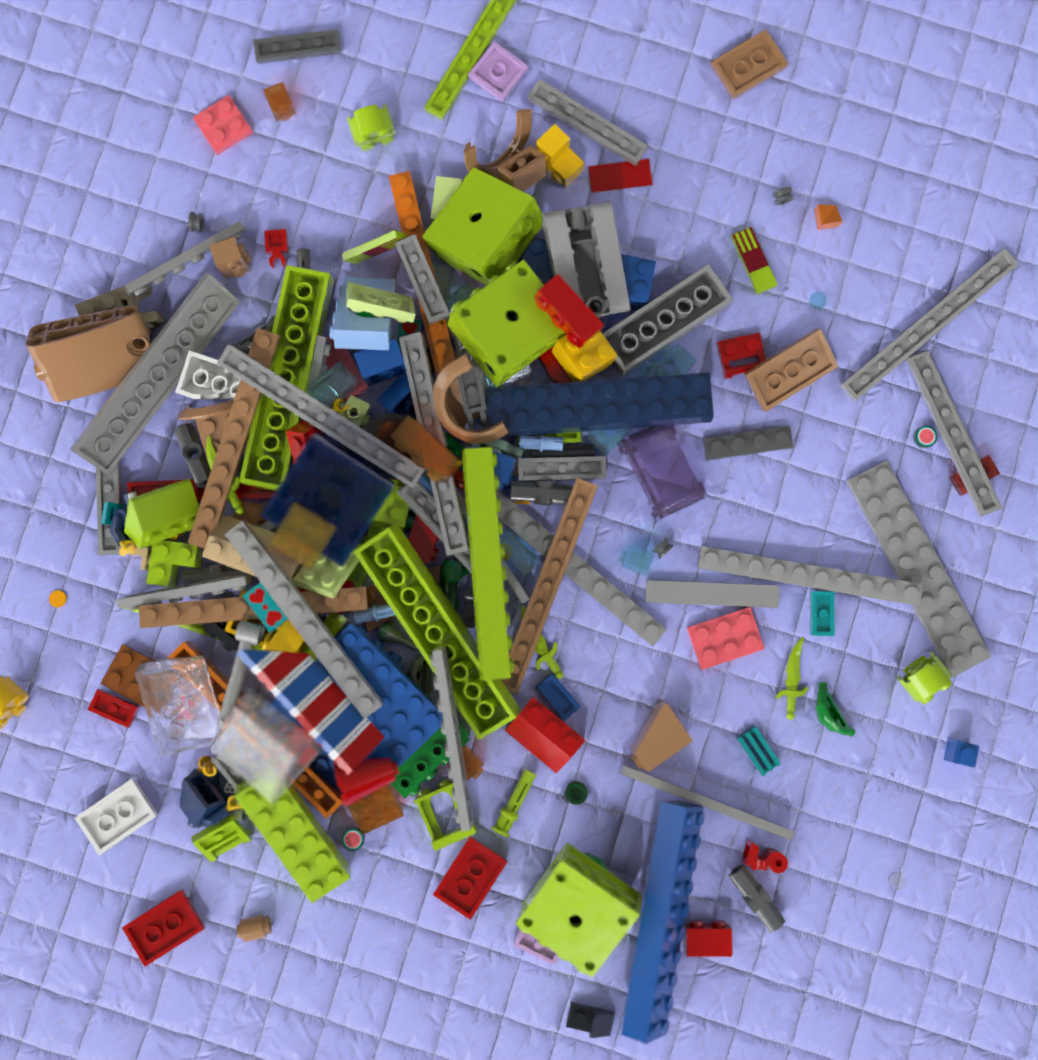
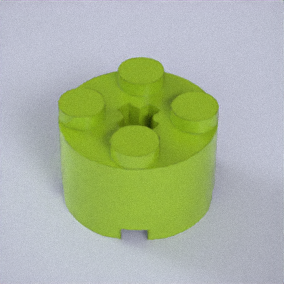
(371, 127)
(925, 678)

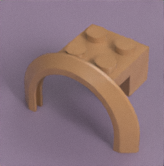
(515, 166)
(450, 409)
(210, 421)

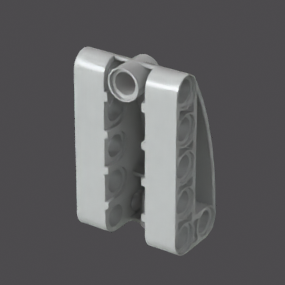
(587, 255)

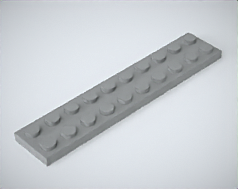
(155, 375)
(917, 562)

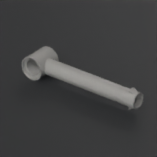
(248, 635)

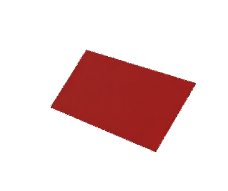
(620, 176)

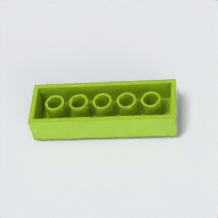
(296, 839)

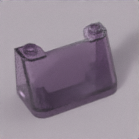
(662, 470)

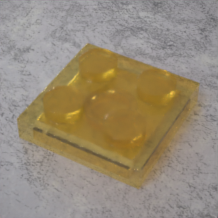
(303, 535)

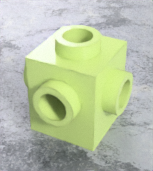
(359, 408)

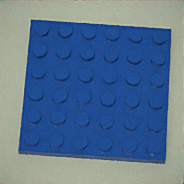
(405, 717)

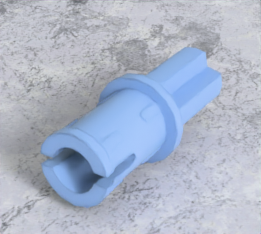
(541, 443)
(373, 613)

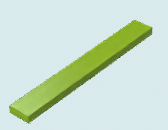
(467, 57)

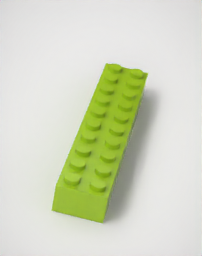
(298, 321)
(435, 623)

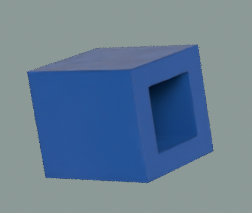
(961, 753)

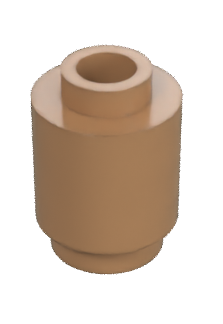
(254, 928)

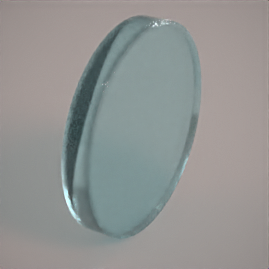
(818, 300)

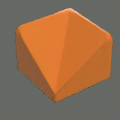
(827, 216)

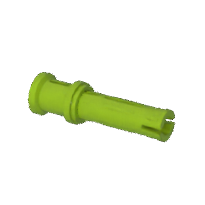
(510, 812)

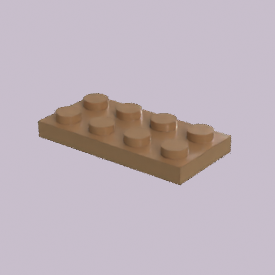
(791, 370)

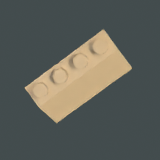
(222, 551)

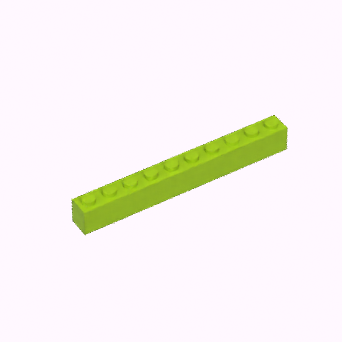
(486, 563)

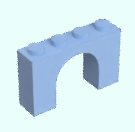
(356, 331)

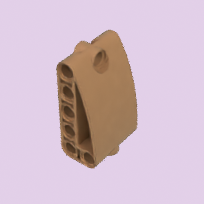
(87, 351)

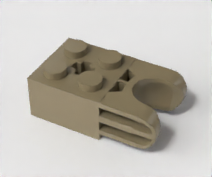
(117, 299)

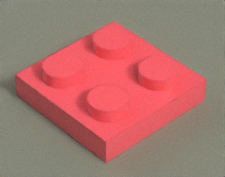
(223, 125)

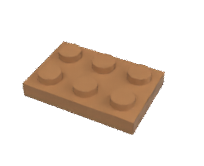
(749, 64)

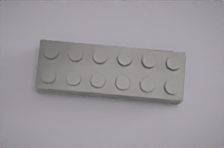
(667, 319)

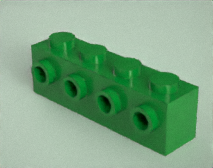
(424, 761)

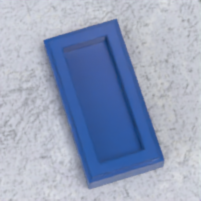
(557, 696)

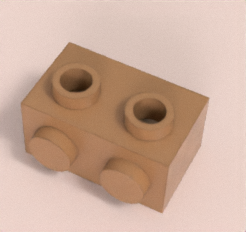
(231, 258)

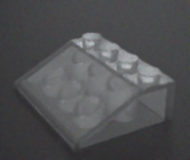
(179, 703)
(263, 746)

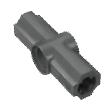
(191, 445)
(540, 492)
(209, 573)
(757, 898)

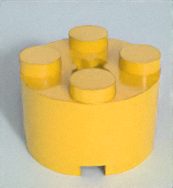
(11, 700)

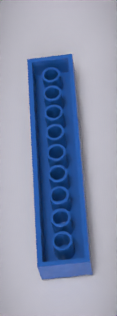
(663, 921)

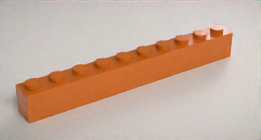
(411, 224)
(309, 782)

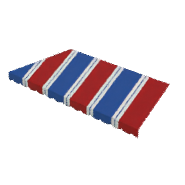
(316, 704)

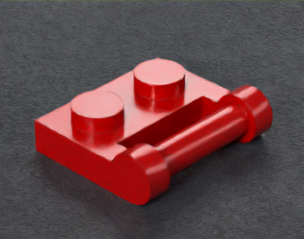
(739, 349)

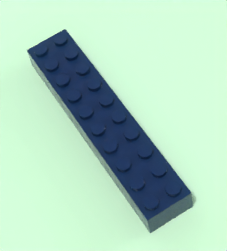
(601, 404)

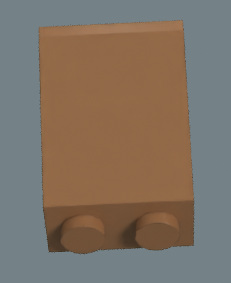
(659, 738)

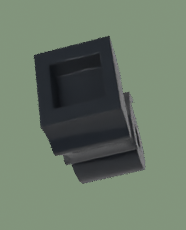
(468, 615)

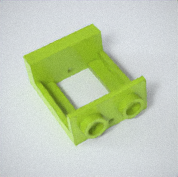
(423, 802)

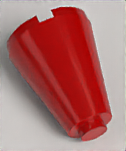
(365, 778)

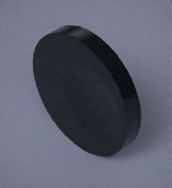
(382, 428)

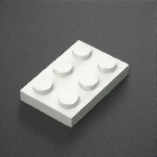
(116, 816)

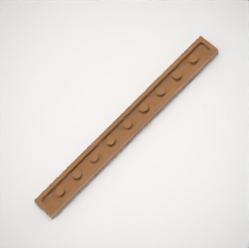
(232, 444)
(549, 581)
(238, 609)

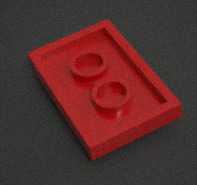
(470, 877)
(163, 927)

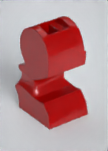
(769, 859)

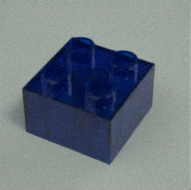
(335, 489)

